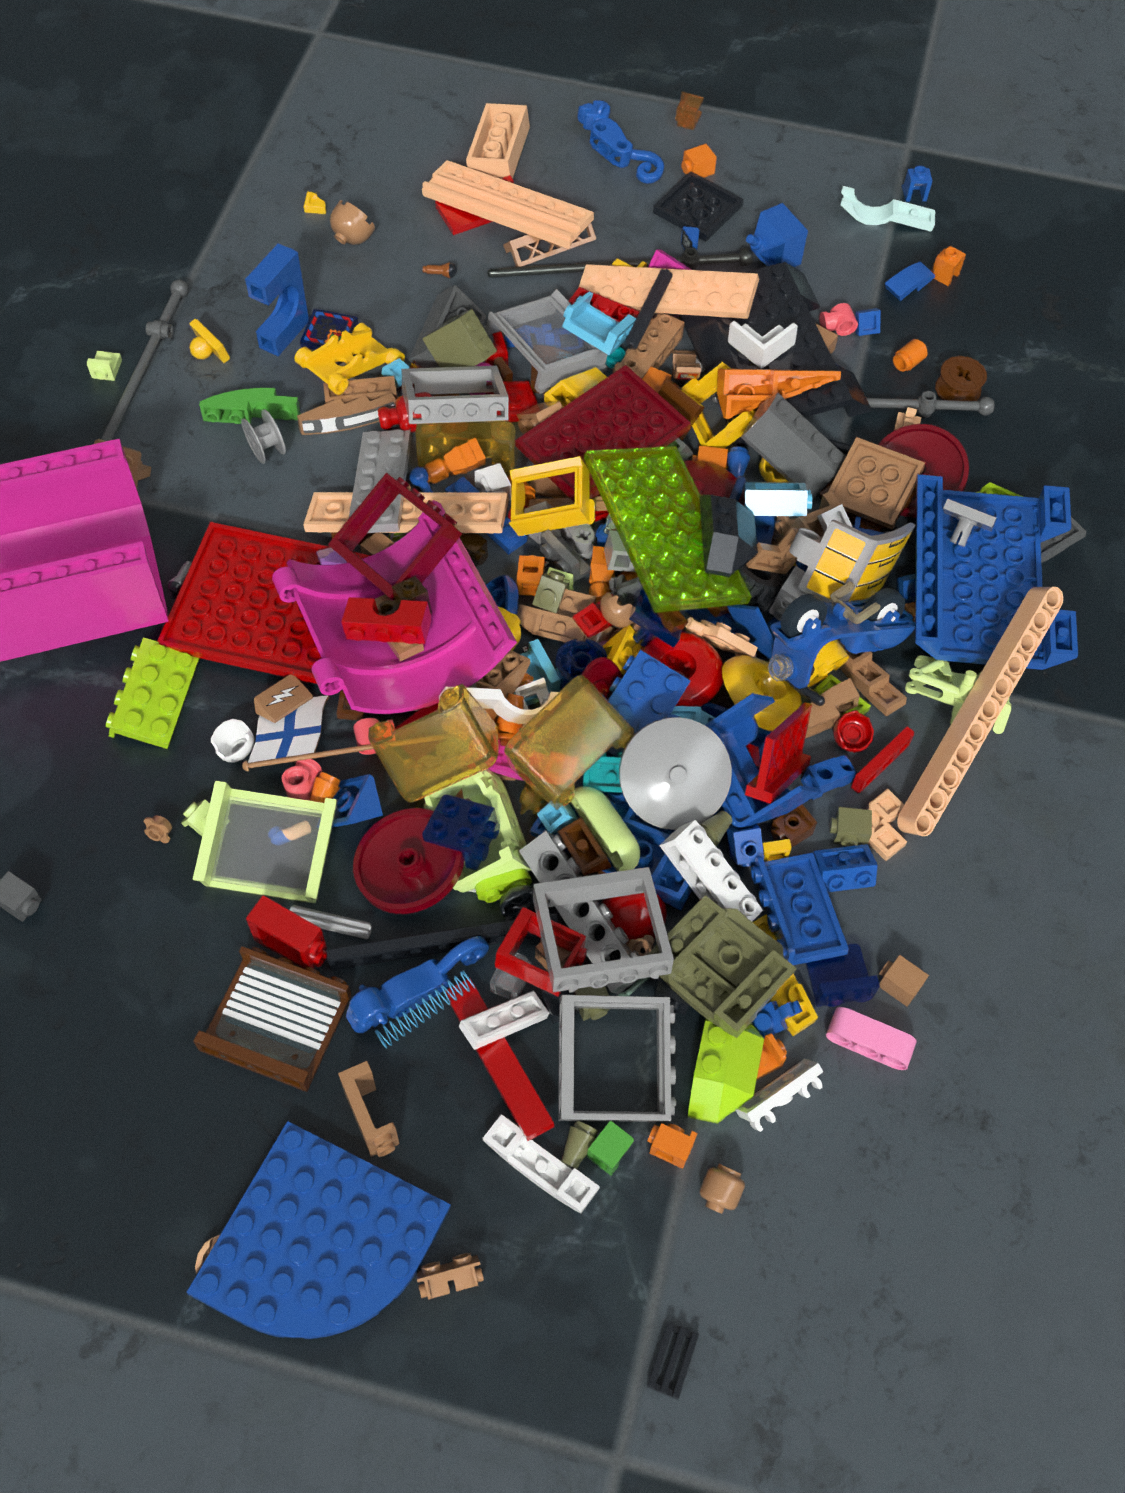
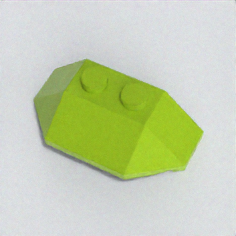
(724, 1072)

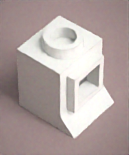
(493, 480)

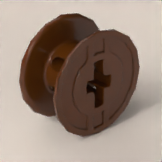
(961, 379)

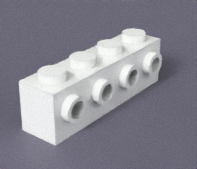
(707, 870)

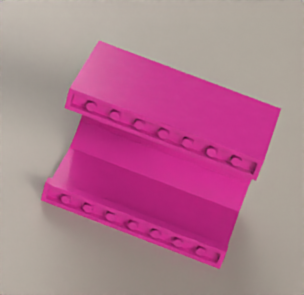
(74, 551)

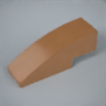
(837, 700)

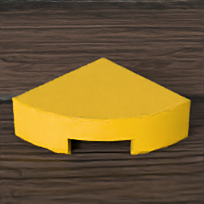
(314, 204)

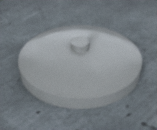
(675, 772)

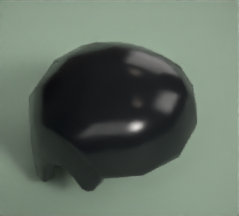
(515, 899)

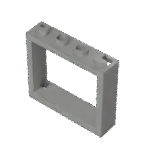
(454, 408)
(596, 888)
(665, 1047)

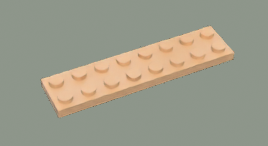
(687, 293)
(470, 510)

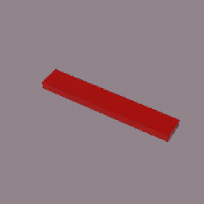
(505, 1069)

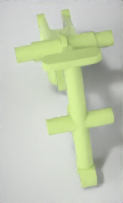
(954, 692)

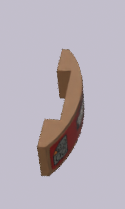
(685, 365)

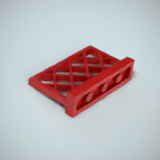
(782, 757)

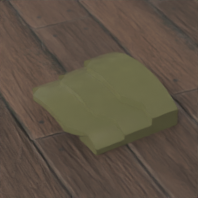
(724, 965)

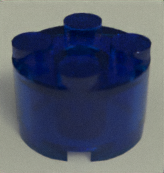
(574, 657)

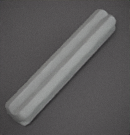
(335, 922)

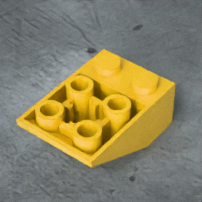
(574, 386)

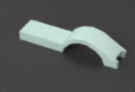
(894, 211)

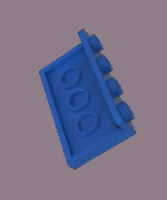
(645, 692)
(799, 908)

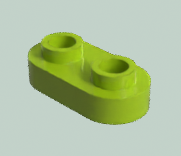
(494, 887)

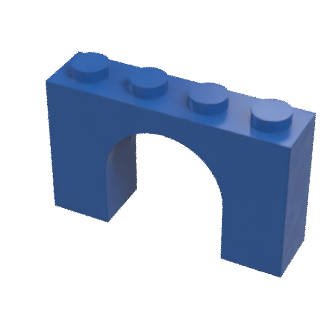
(274, 276)

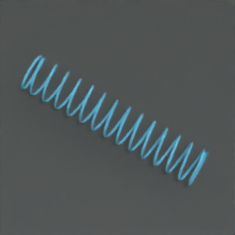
(417, 1005)

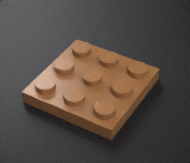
(875, 482)

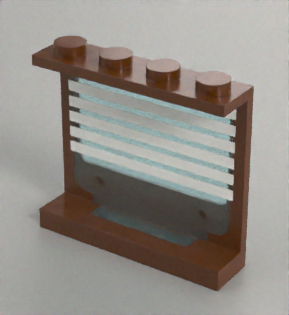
(276, 1018)

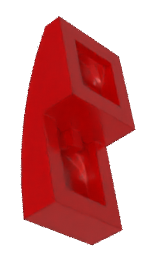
(591, 620)

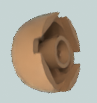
(350, 224)

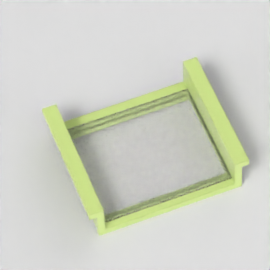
(264, 844)

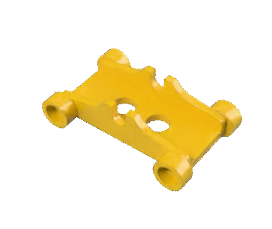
(359, 342)

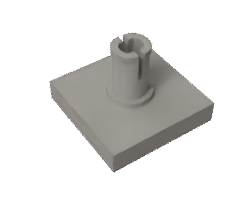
(967, 519)

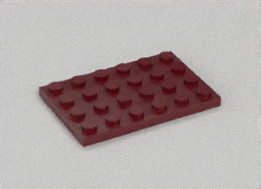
(609, 416)

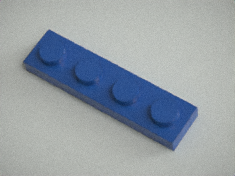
(508, 539)

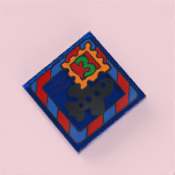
(324, 325)

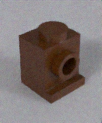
(802, 826)

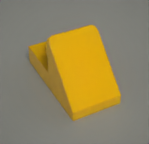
(621, 647)

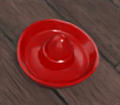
(694, 660)

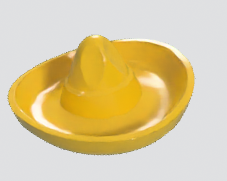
(751, 675)

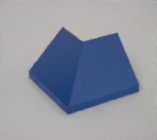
(356, 801)

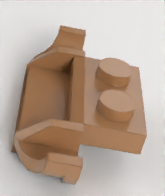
(561, 625)

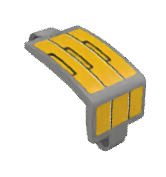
(846, 557)

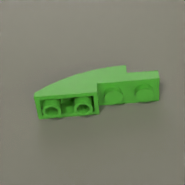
(248, 403)

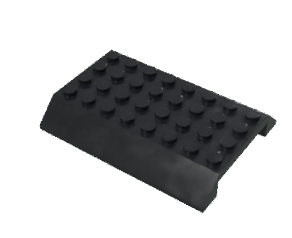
(780, 299)

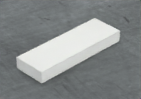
(503, 1019)

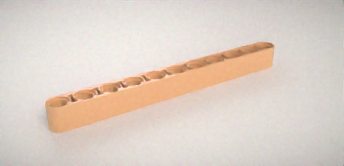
(979, 711)

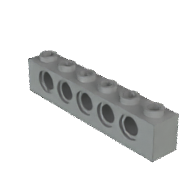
(538, 856)

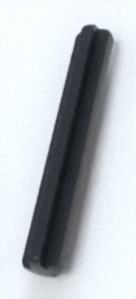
(648, 309)

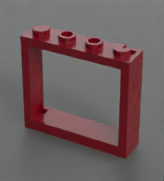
(371, 510)

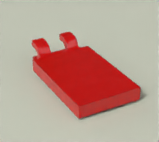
(459, 220)

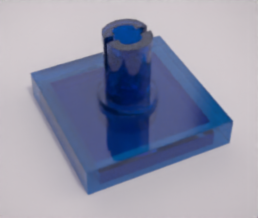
(649, 622)

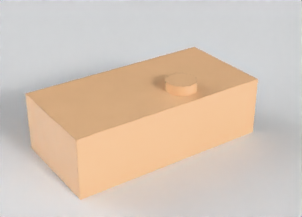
(499, 140)

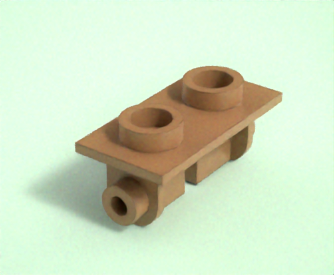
(437, 1276)

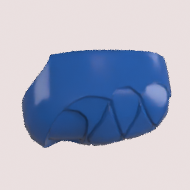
(504, 592)

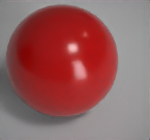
(632, 914)

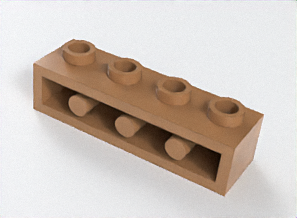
(656, 345)

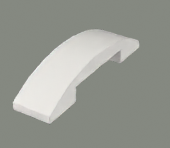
(540, 1166)

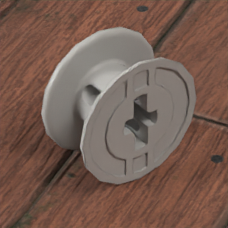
(263, 436)

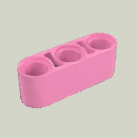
(871, 1038)

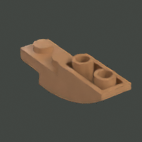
(505, 676)

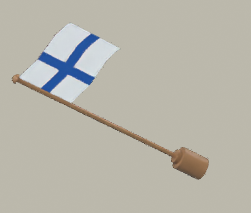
(293, 737)

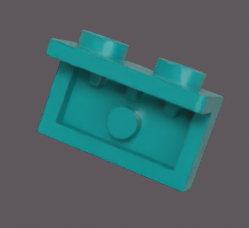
(604, 774)

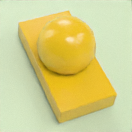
(206, 343)

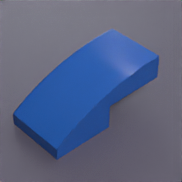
(907, 280)

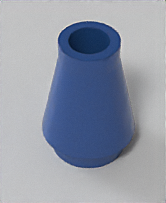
(737, 461)

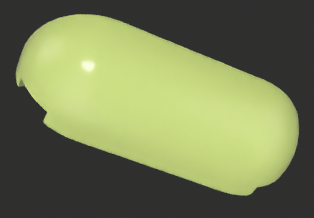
(607, 827)

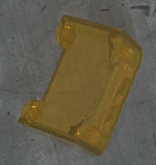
(494, 438)
(566, 740)
(437, 747)

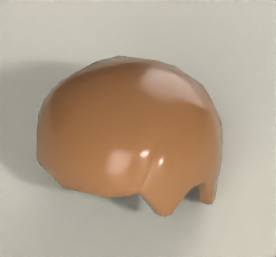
(614, 612)

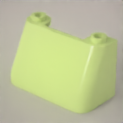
(504, 850)

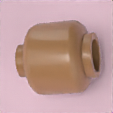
(722, 1188)

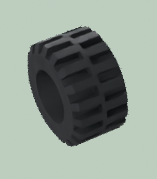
(762, 586)

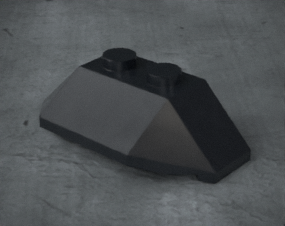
(726, 535)

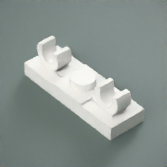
(781, 1092)

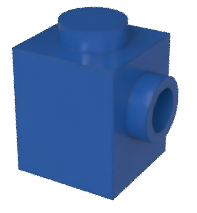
(745, 844)

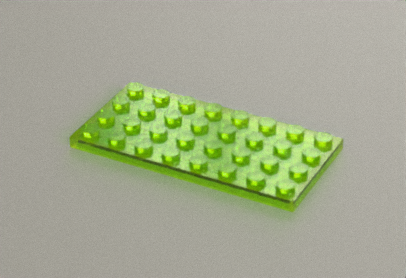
(660, 527)

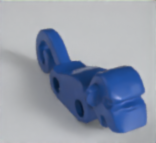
(614, 144)
(402, 991)

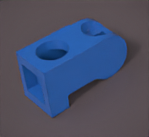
(829, 774)

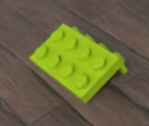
(152, 694)

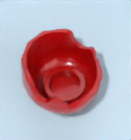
(853, 731)

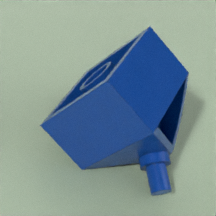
(778, 237)

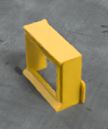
(702, 390)
(554, 518)

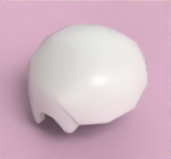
(233, 740)

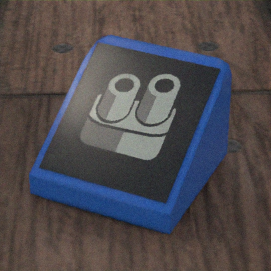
(689, 237)

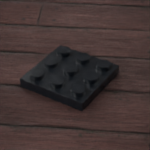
(698, 205)

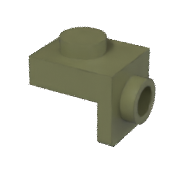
(551, 591)

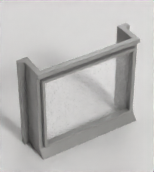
(542, 340)

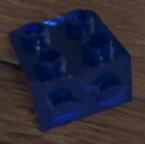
(463, 827)
(842, 979)

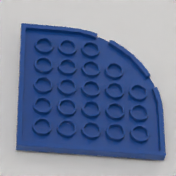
(317, 1242)

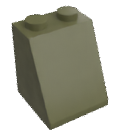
(460, 342)

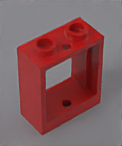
(527, 922)
(287, 934)

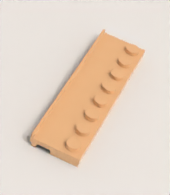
(507, 204)

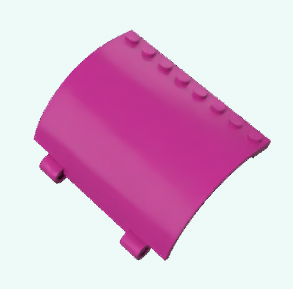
(462, 641)

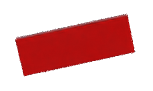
(882, 760)

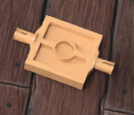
(721, 637)

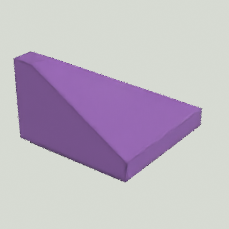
(329, 557)

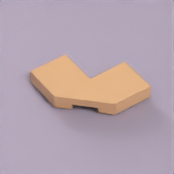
(884, 837)

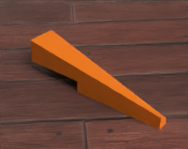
(747, 388)

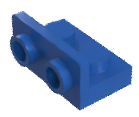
(847, 867)

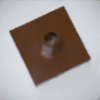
(681, 402)

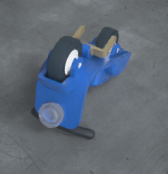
(811, 624)

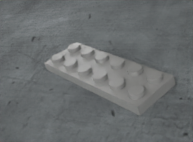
(381, 454)

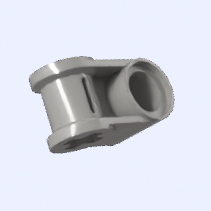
(580, 539)

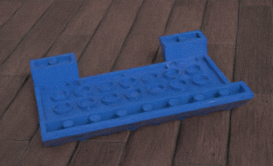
(976, 589)

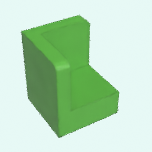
(609, 1147)

